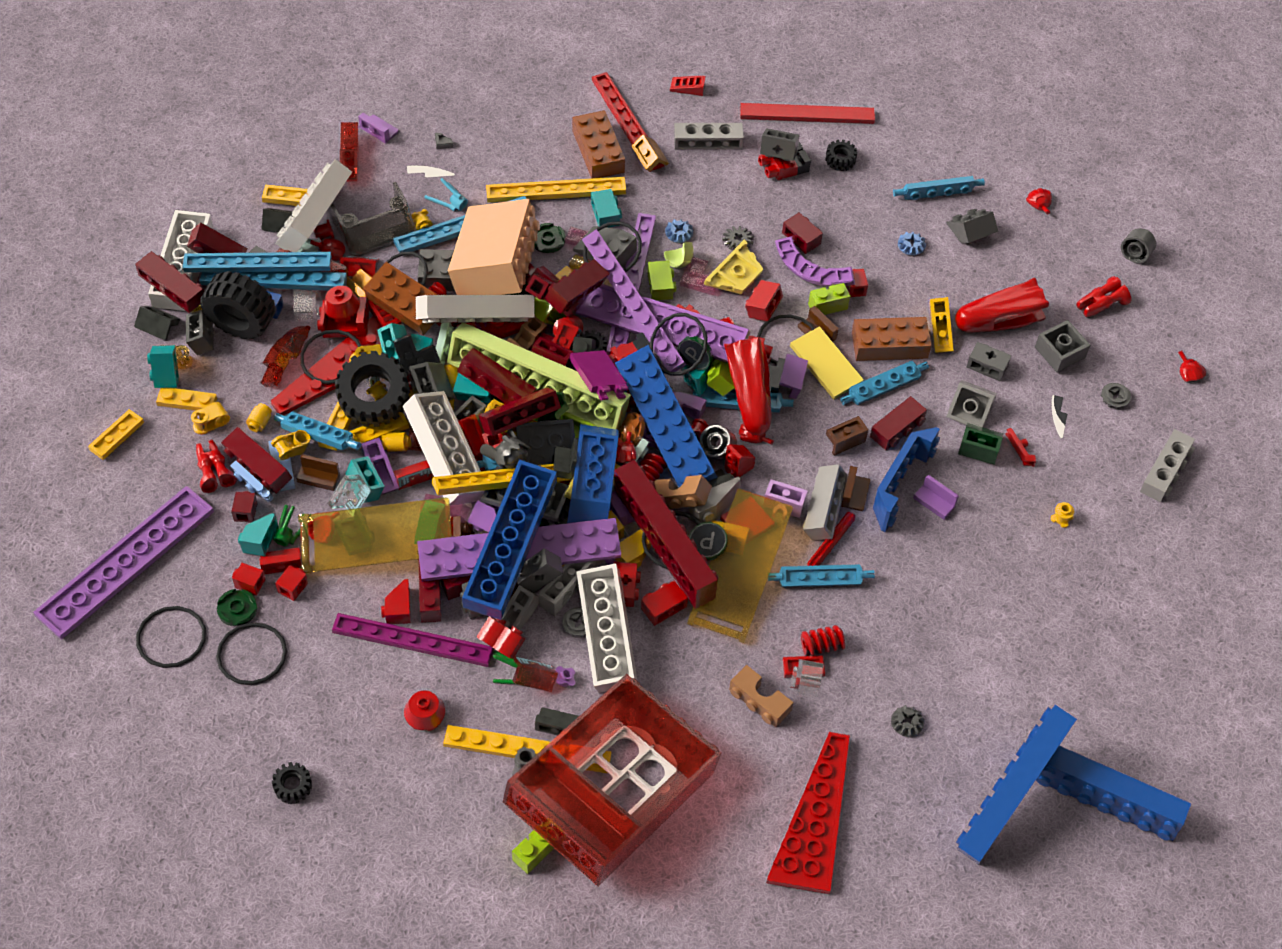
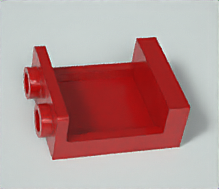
(356, 325)

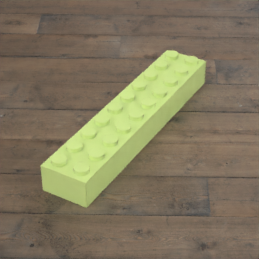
(541, 374)

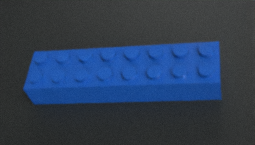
(664, 416)
(509, 540)
(1016, 784)
(1114, 793)

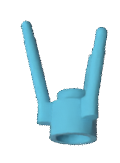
(457, 200)

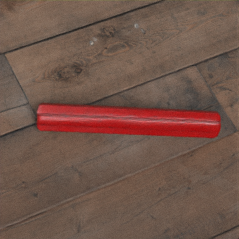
(829, 544)

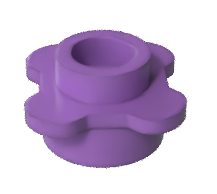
(565, 681)

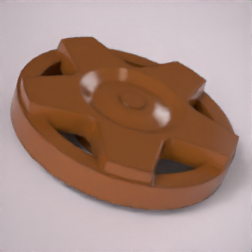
(633, 425)

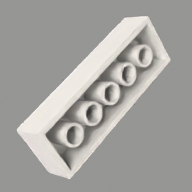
(312, 206)
(174, 250)
(471, 307)
(442, 440)
(606, 626)

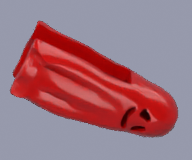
(1004, 309)
(752, 383)

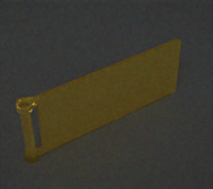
(373, 534)
(754, 536)

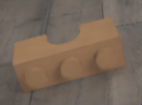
(528, 333)
(691, 493)
(771, 708)

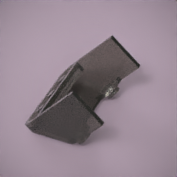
(376, 231)

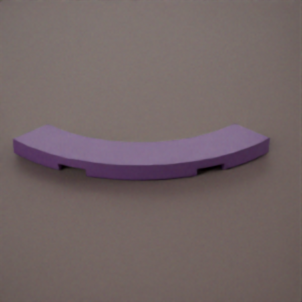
(809, 271)

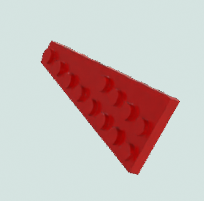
(306, 390)
(810, 842)

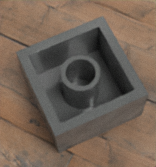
(437, 264)
(1062, 346)

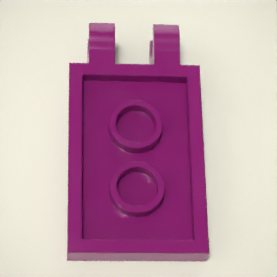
(599, 373)

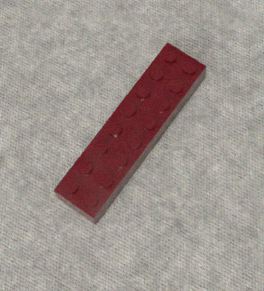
(665, 534)

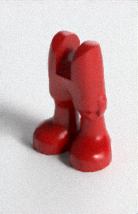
(1098, 300)
(206, 461)

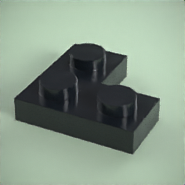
(410, 356)

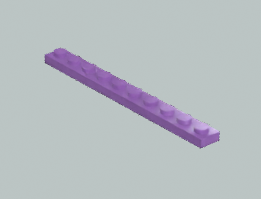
(644, 226)
(633, 301)

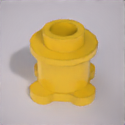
(421, 219)
(377, 391)
(1063, 514)

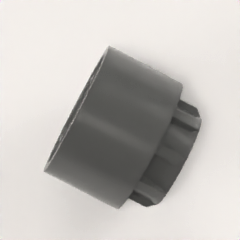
(1138, 245)
(710, 437)

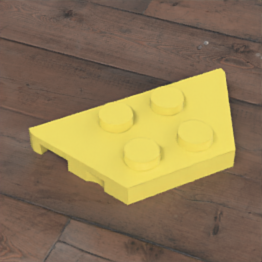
(736, 271)

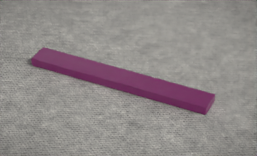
(413, 640)

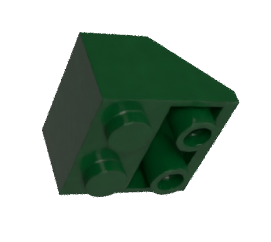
(980, 443)

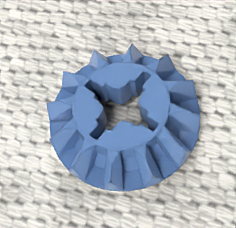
(680, 236)
(905, 245)

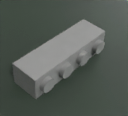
(825, 502)

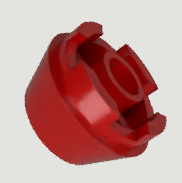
(341, 303)
(424, 711)

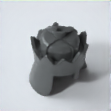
(507, 452)

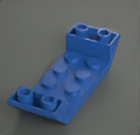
(918, 445)
(593, 474)

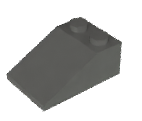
(619, 241)

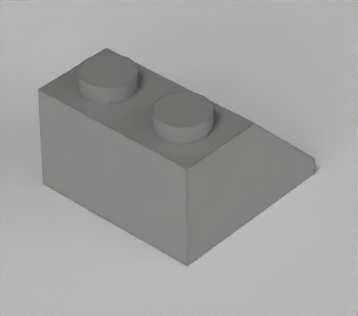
(971, 404)

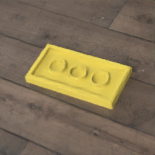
(826, 362)

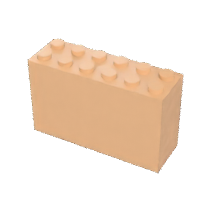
(494, 248)

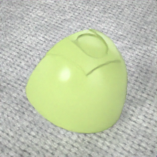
(680, 257)

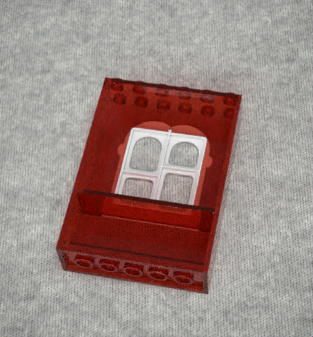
(582, 818)

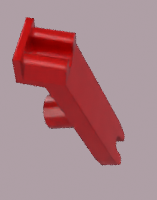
(1019, 446)

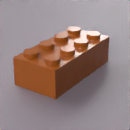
(598, 144)
(397, 296)
(891, 338)

